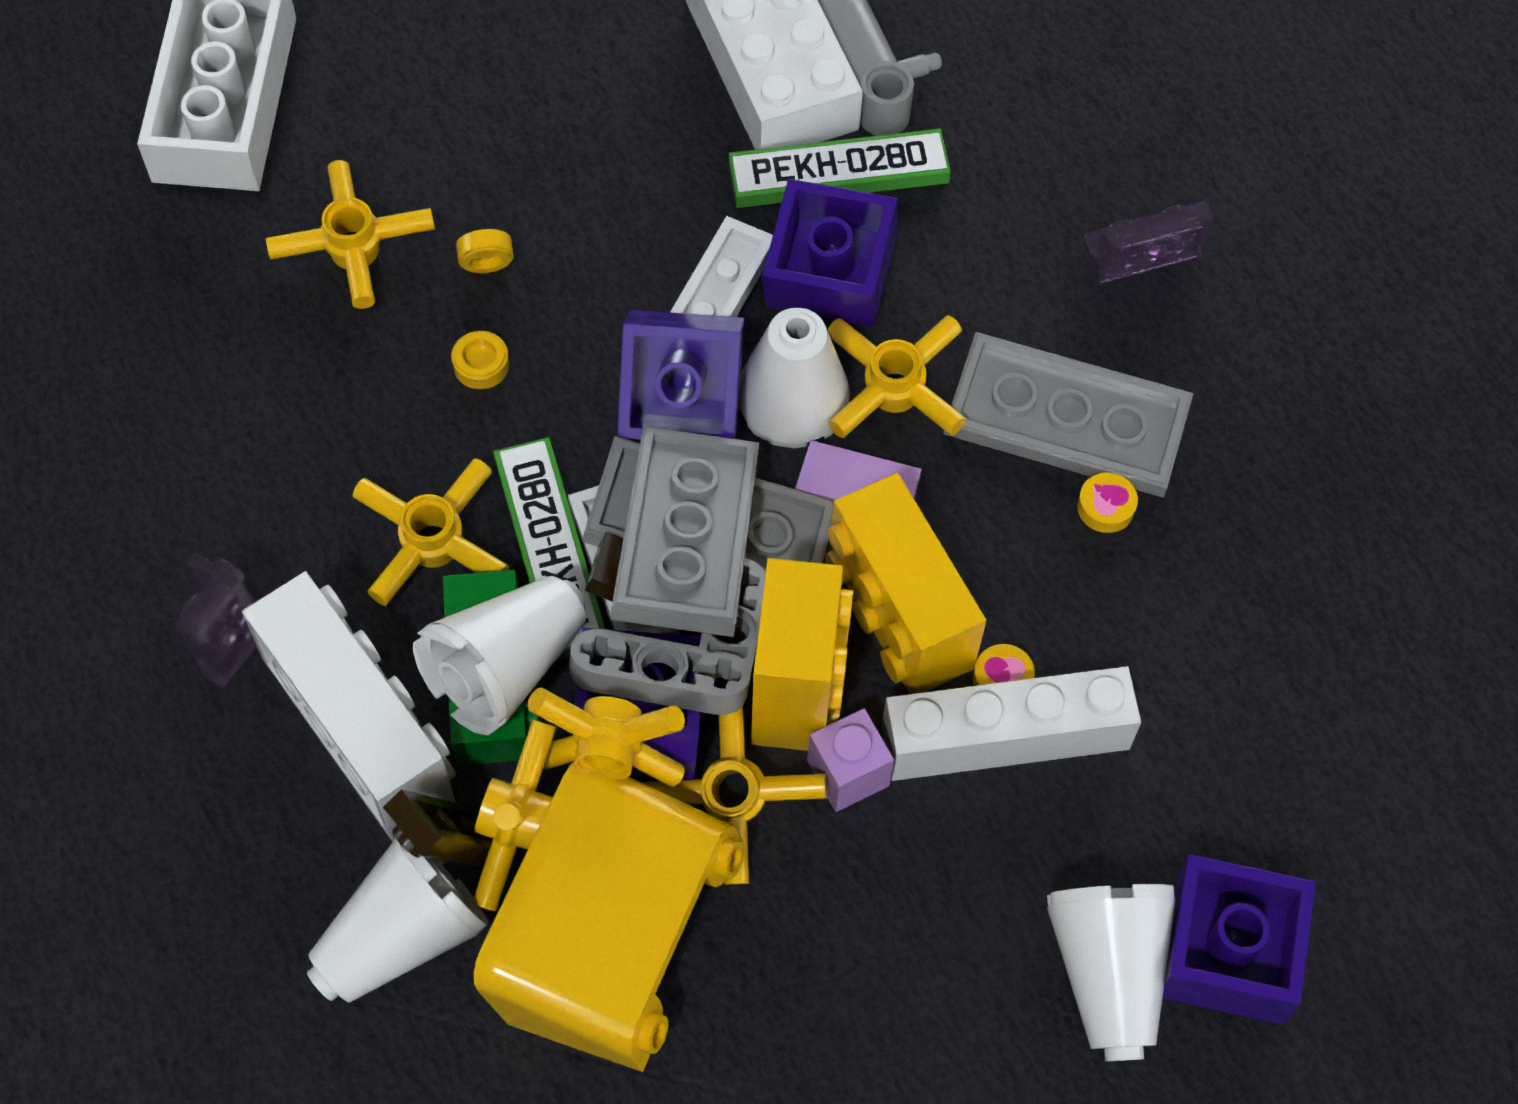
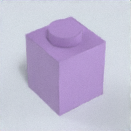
(851, 758)

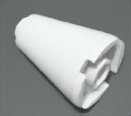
(793, 381)
(499, 650)
(393, 924)
(1116, 961)

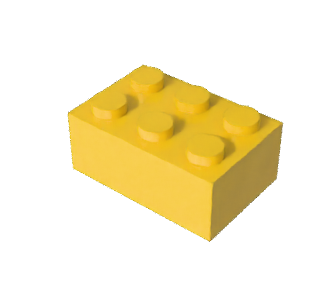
(904, 586)
(799, 652)

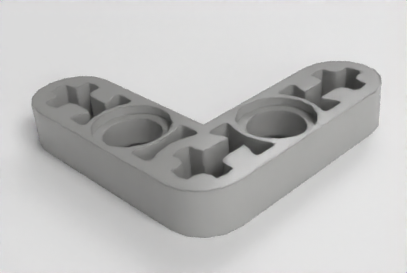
(708, 660)

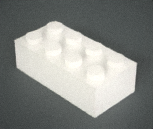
(781, 69)
(216, 92)
(347, 697)

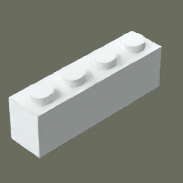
(1010, 723)

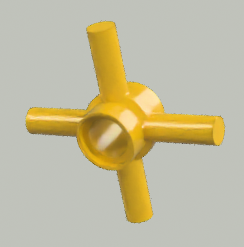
(352, 251)
(895, 394)
(425, 512)
(609, 736)
(761, 787)
(512, 814)

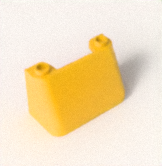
(602, 915)

